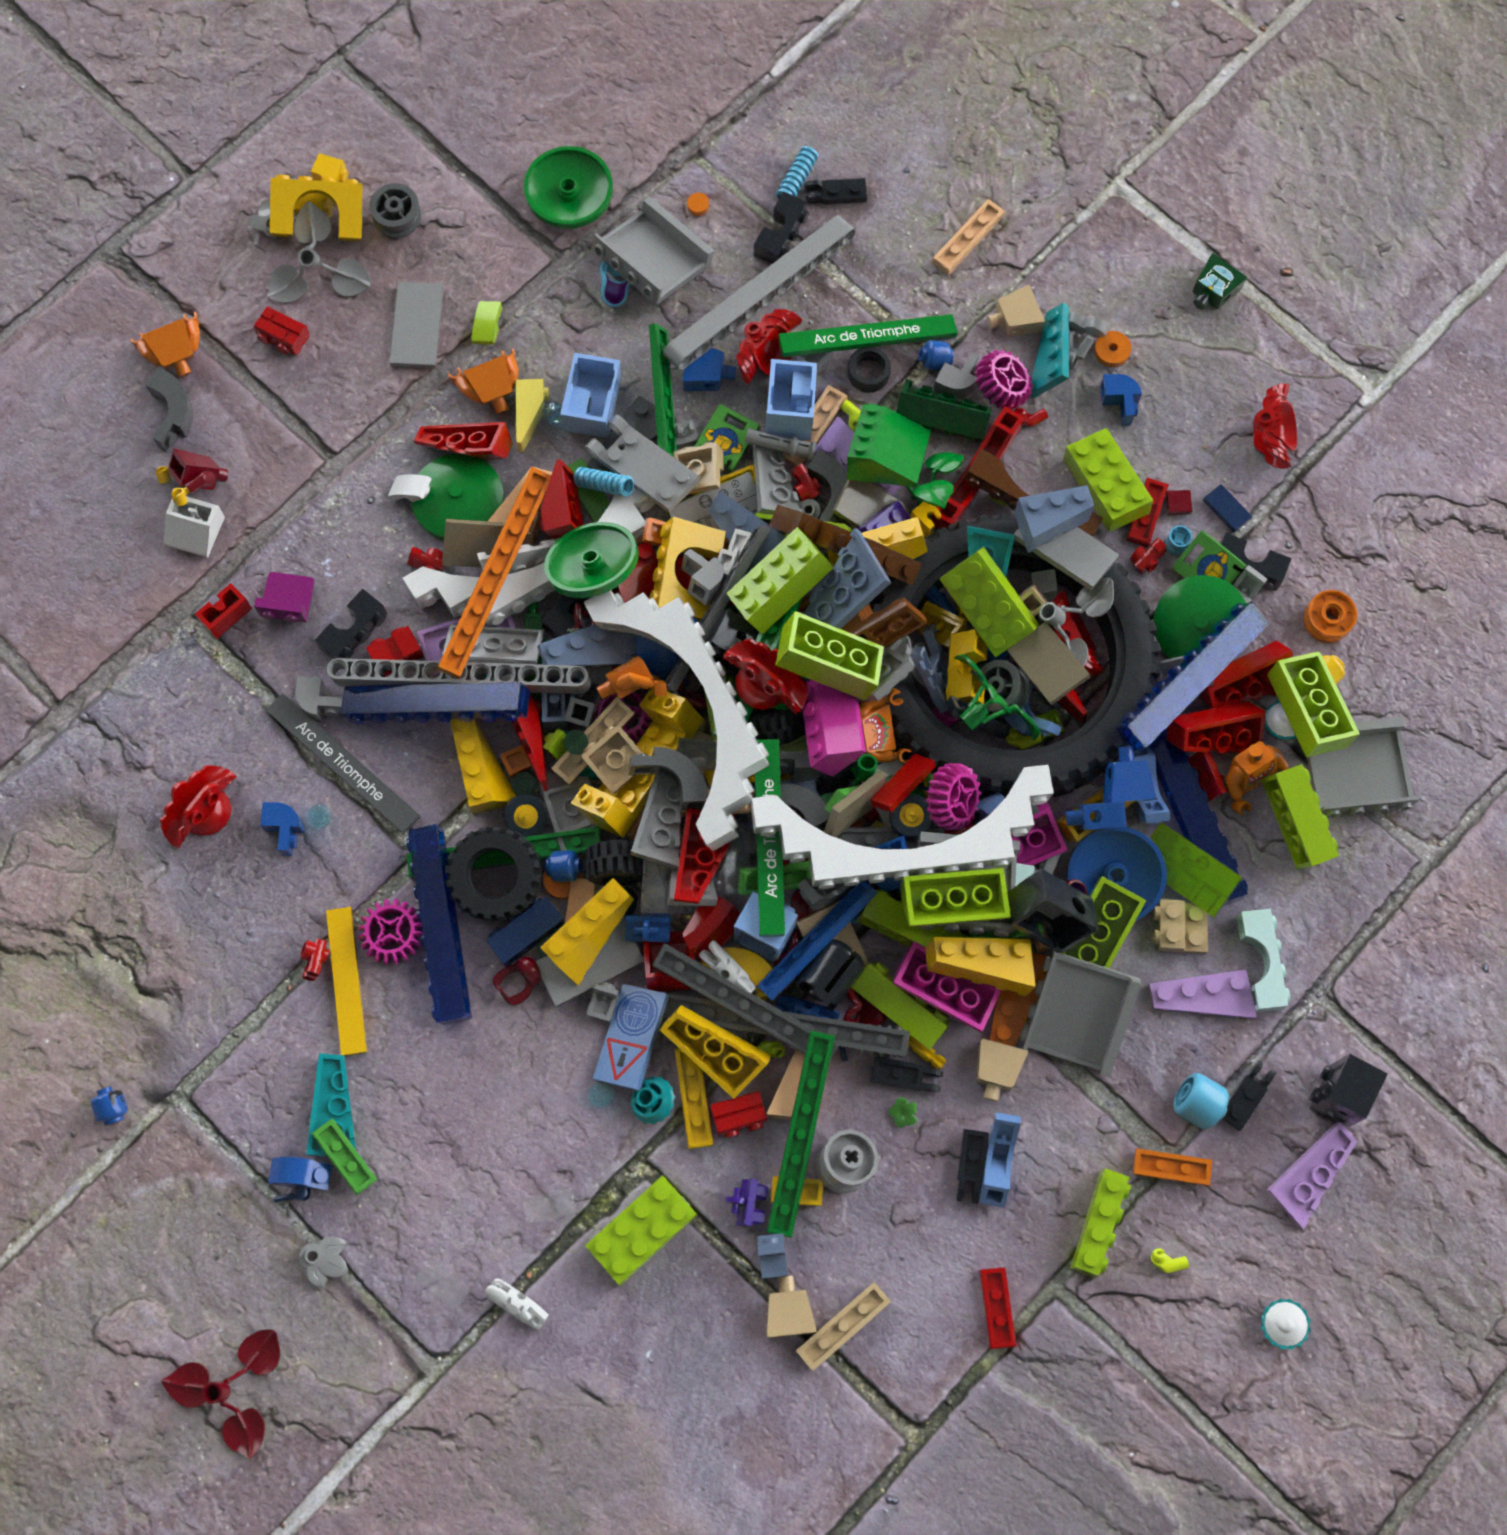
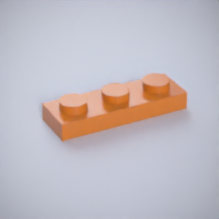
(1172, 1167)

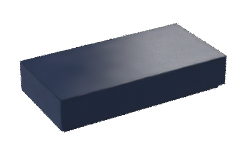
(1227, 508)

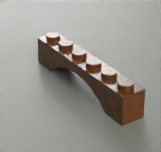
(991, 476)

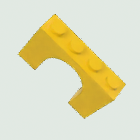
(287, 192)
(678, 538)

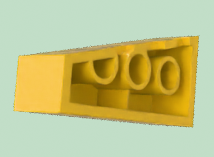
(984, 960)
(715, 1050)

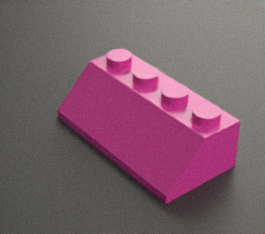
(832, 728)
(1042, 840)
(956, 997)

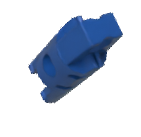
(804, 1007)

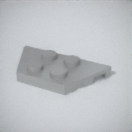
(894, 667)
(558, 801)

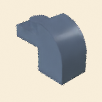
(772, 1256)

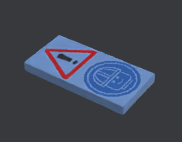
(631, 1037)

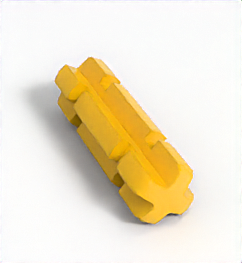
(937, 1061)

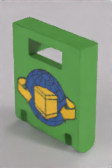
(727, 436)
(1213, 560)

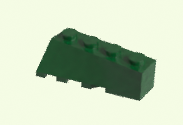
(943, 411)

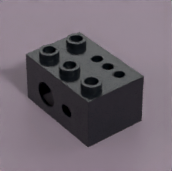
(726, 635)
(1055, 904)
(1347, 1090)

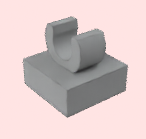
(686, 434)

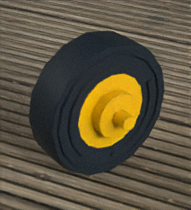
(525, 815)
(911, 817)

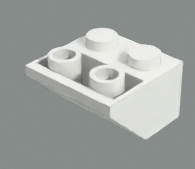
(192, 526)

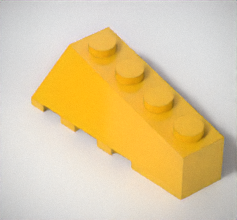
(903, 537)
(481, 772)
(584, 935)

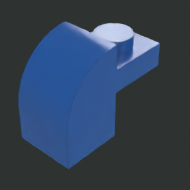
(1122, 391)
(282, 819)
(300, 1172)

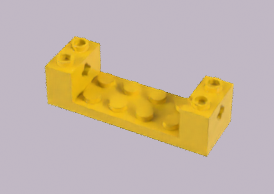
(672, 719)

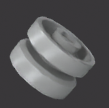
(846, 1161)

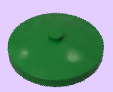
(568, 187)
(459, 490)
(591, 560)
(1191, 611)

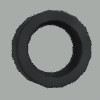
(874, 354)

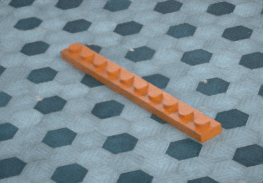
(494, 573)

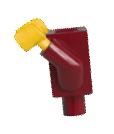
(192, 472)

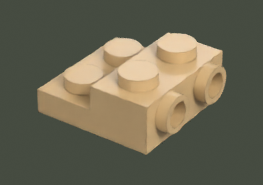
(705, 462)
(611, 757)
(1180, 927)

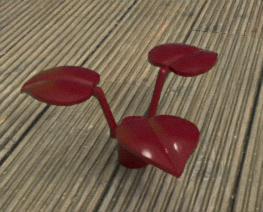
(191, 1388)

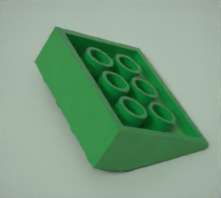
(886, 448)

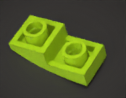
(486, 322)

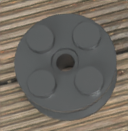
(395, 210)
(1008, 682)

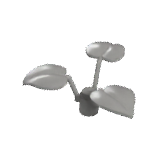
(286, 281)
(1093, 602)

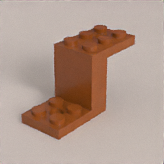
(882, 626)

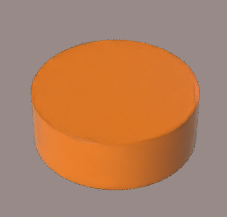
(698, 204)

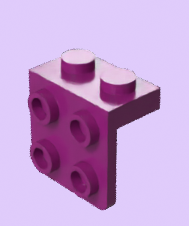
(286, 597)

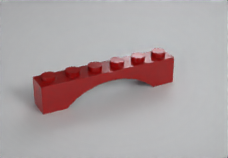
(996, 443)

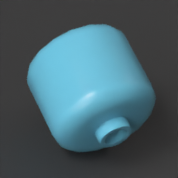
(1201, 1101)

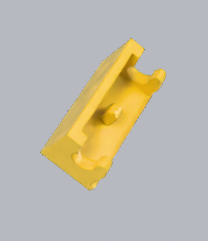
(923, 513)
(945, 622)

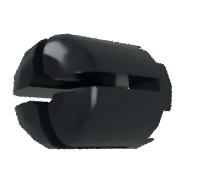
(831, 973)

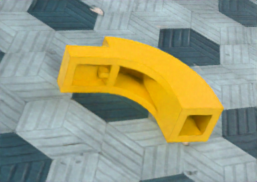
(753, 965)

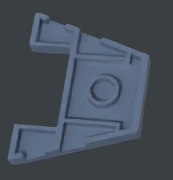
(932, 670)

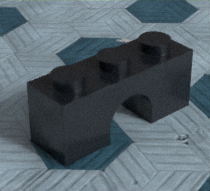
(790, 213)
(1272, 567)
(368, 615)
(559, 617)

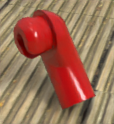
(1032, 419)

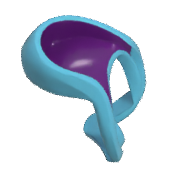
(613, 292)

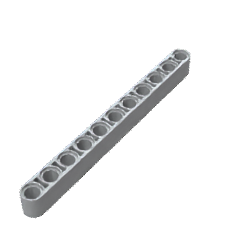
(758, 292)
(471, 672)

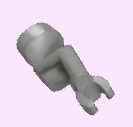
(1079, 325)

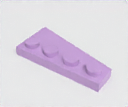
(837, 444)
(1209, 994)
(1309, 1177)

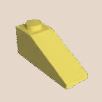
(529, 408)

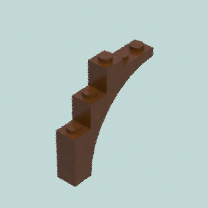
(834, 538)

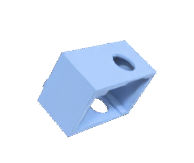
(591, 395)
(791, 399)
(747, 931)

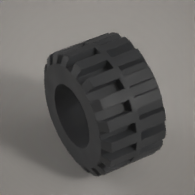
(776, 724)
(613, 860)

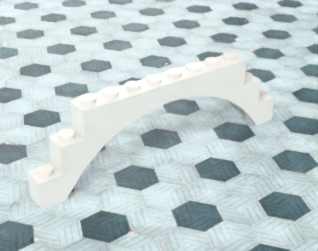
(519, 587)
(737, 747)
(841, 862)

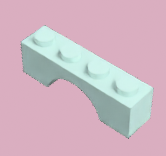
(1258, 929)

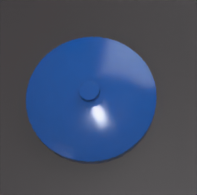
(1123, 858)

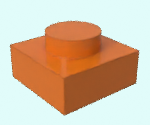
(516, 761)

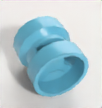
(1179, 535)

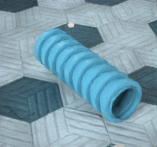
(798, 172)
(603, 481)

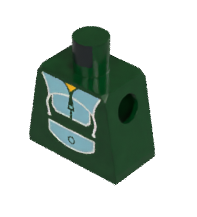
(1217, 283)

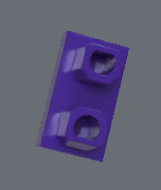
(744, 1202)

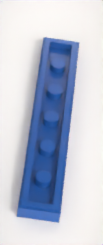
(817, 939)

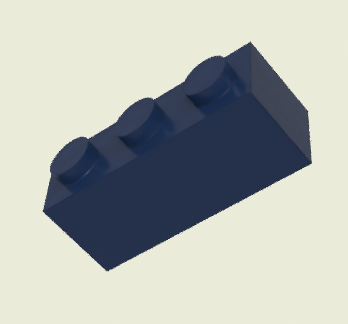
(525, 931)

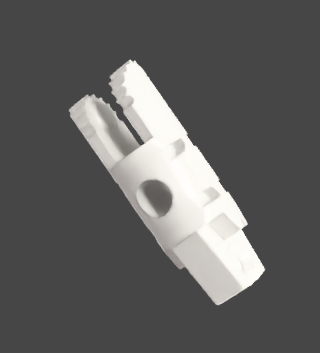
(726, 966)
(516, 1303)

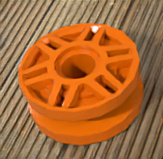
(1322, 627)

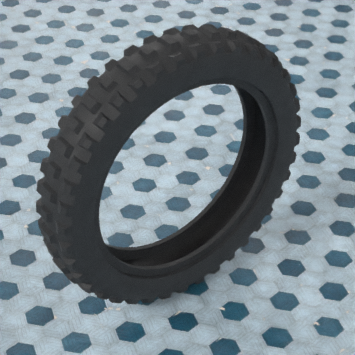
(1077, 757)

